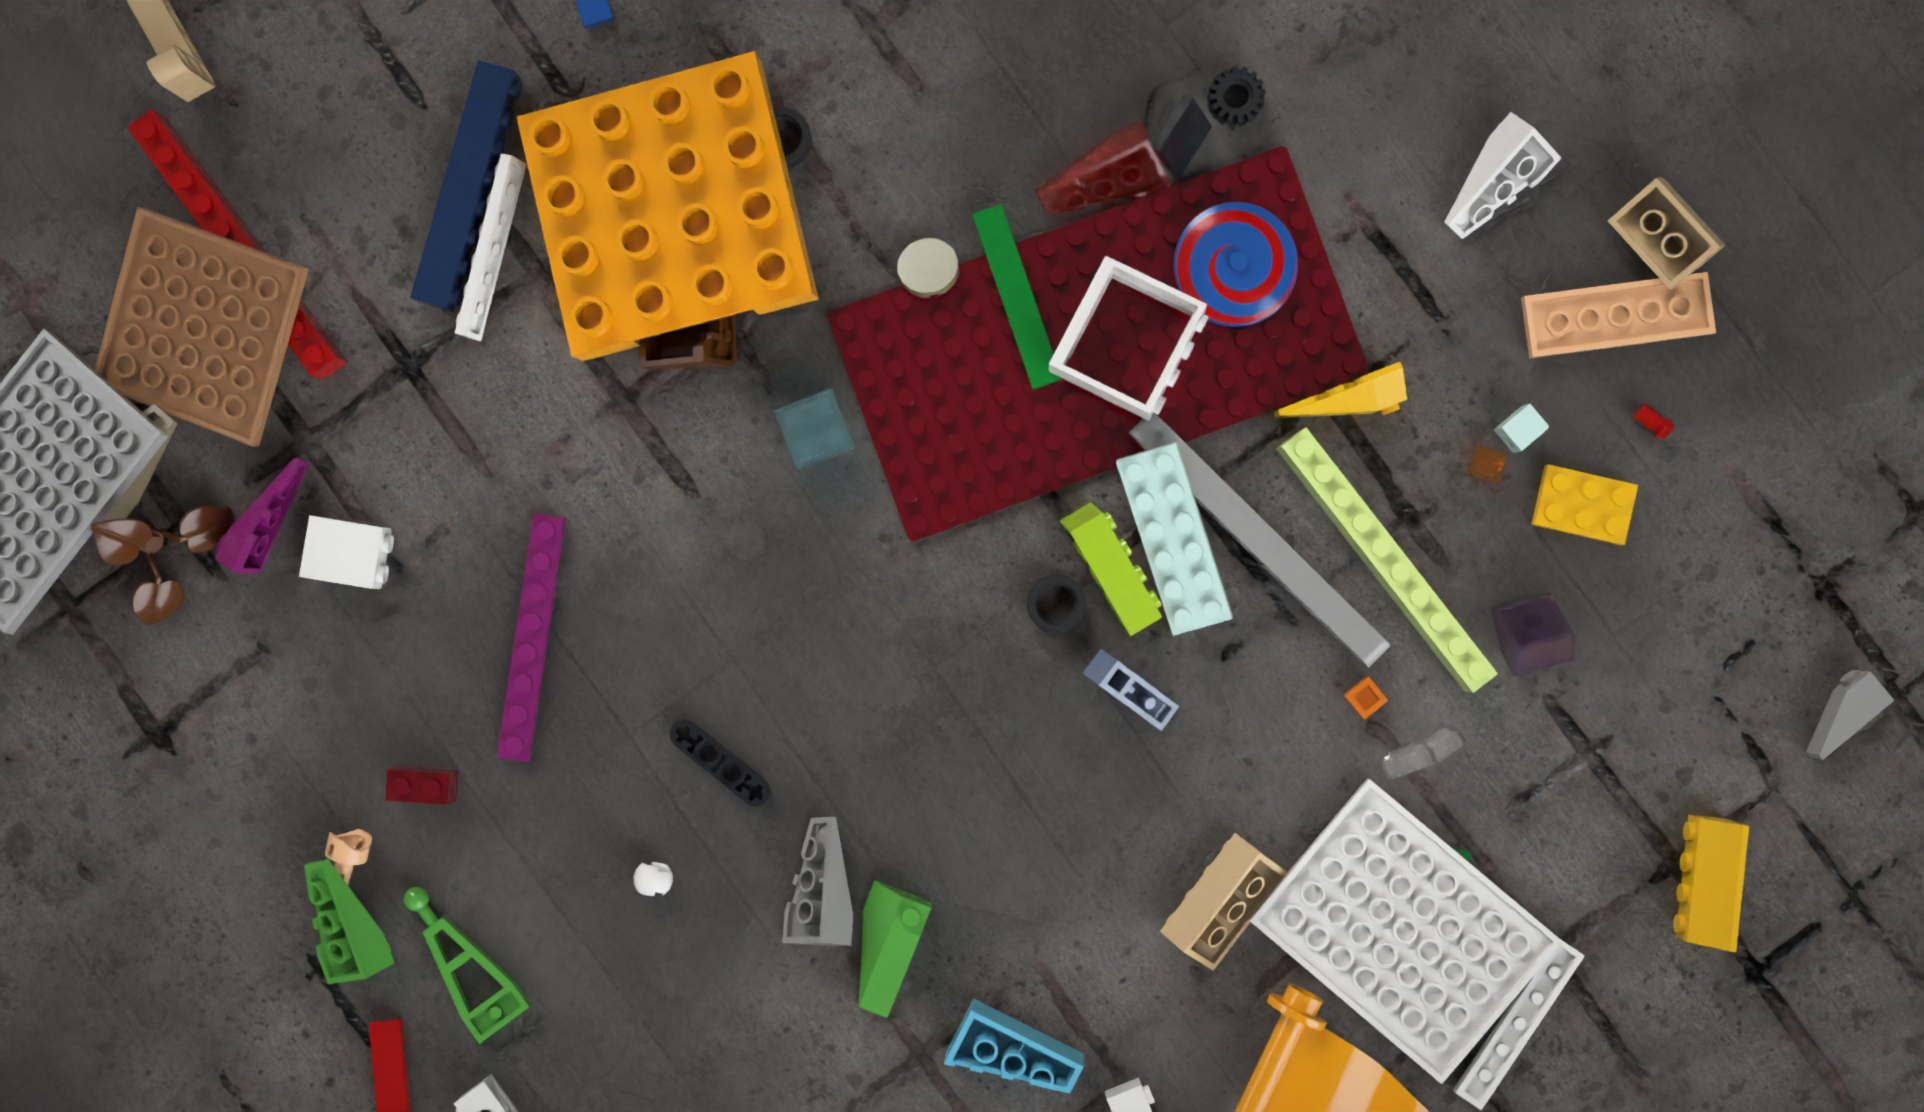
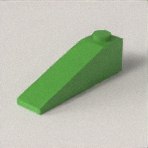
(349, 937)
(889, 938)

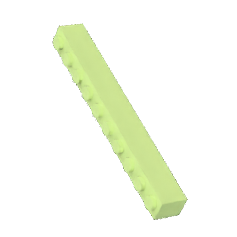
(1386, 561)

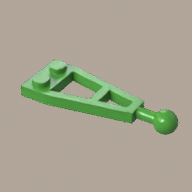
(496, 1010)

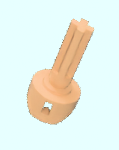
(348, 850)

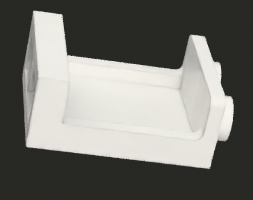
(346, 552)

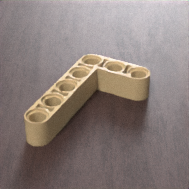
(177, 60)

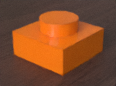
(1365, 697)

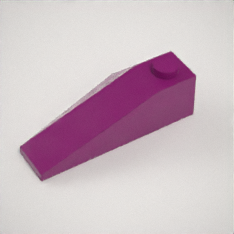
(254, 533)

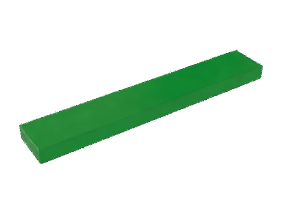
(1016, 295)

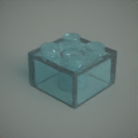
(814, 429)

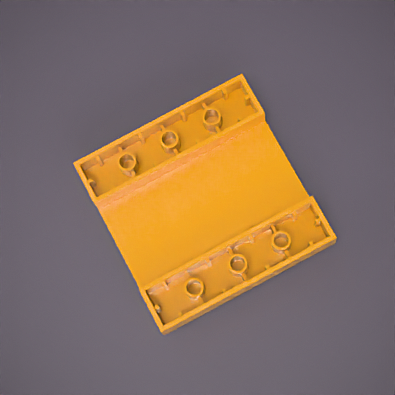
(666, 206)

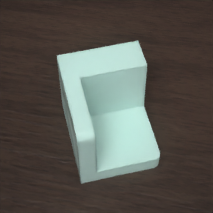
(1521, 428)

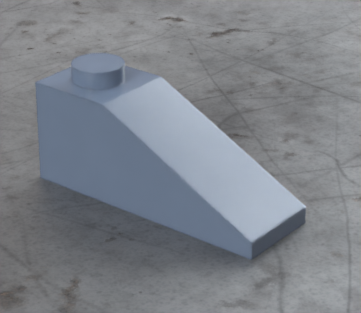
(1131, 689)

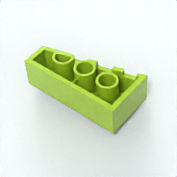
(1112, 568)

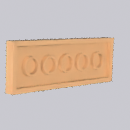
(1617, 315)

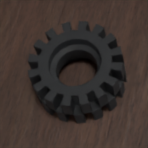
(1236, 78)

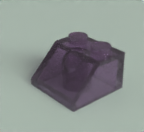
(1533, 634)

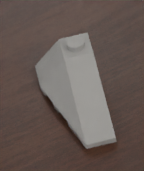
(822, 901)

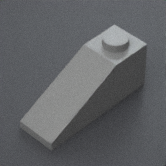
(1847, 711)

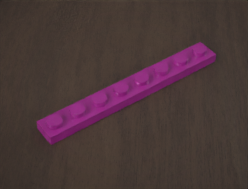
(531, 637)

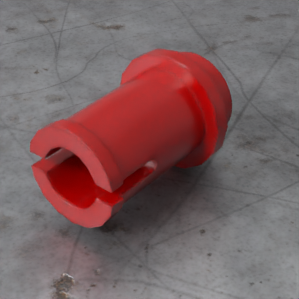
(1653, 421)

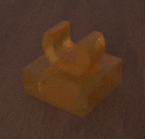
(1487, 464)

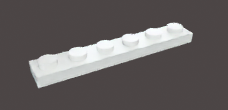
(490, 247)
(1516, 1026)

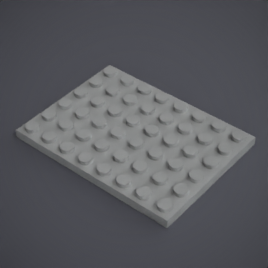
(63, 465)

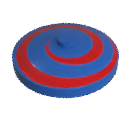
(1236, 263)

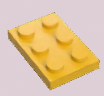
(1584, 504)

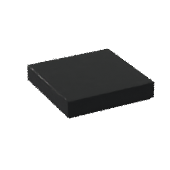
(1181, 135)

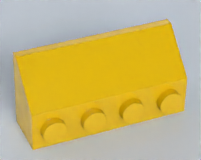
(1711, 882)

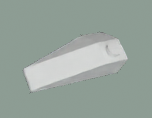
(1507, 164)

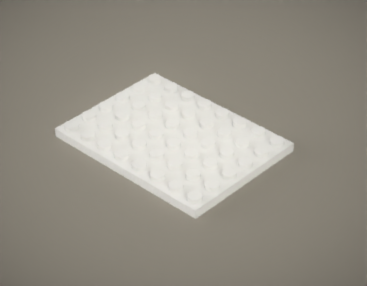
(1405, 930)

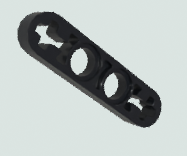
(717, 767)

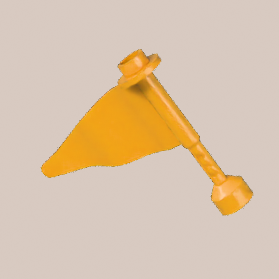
(1317, 1070)

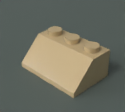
(1666, 232)

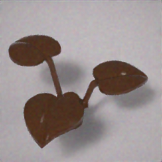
(122, 539)

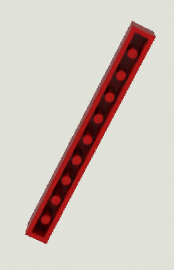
(219, 217)

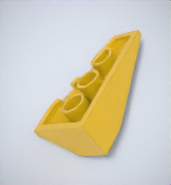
(1365, 395)

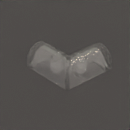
(1423, 753)

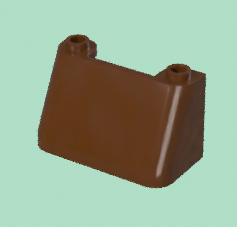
(696, 346)

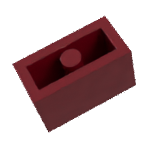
(421, 785)

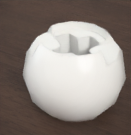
(653, 878)

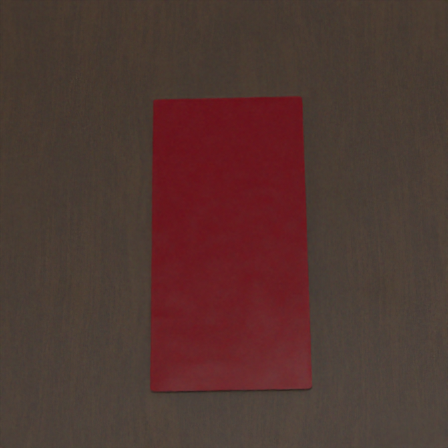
(954, 397)

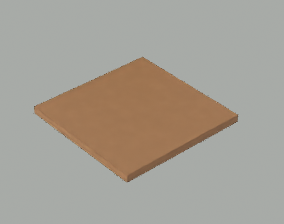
(200, 325)

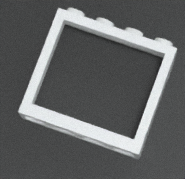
(1113, 269)

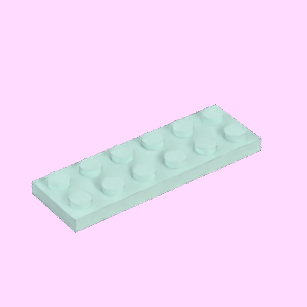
(1174, 538)

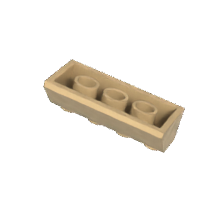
(1222, 902)

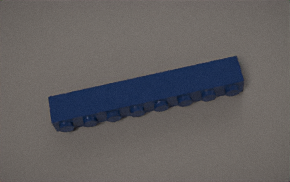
(466, 186)

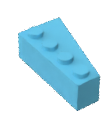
(1012, 1049)

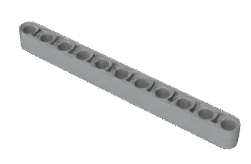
(1268, 547)

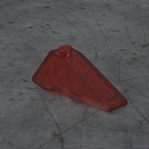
(1110, 170)

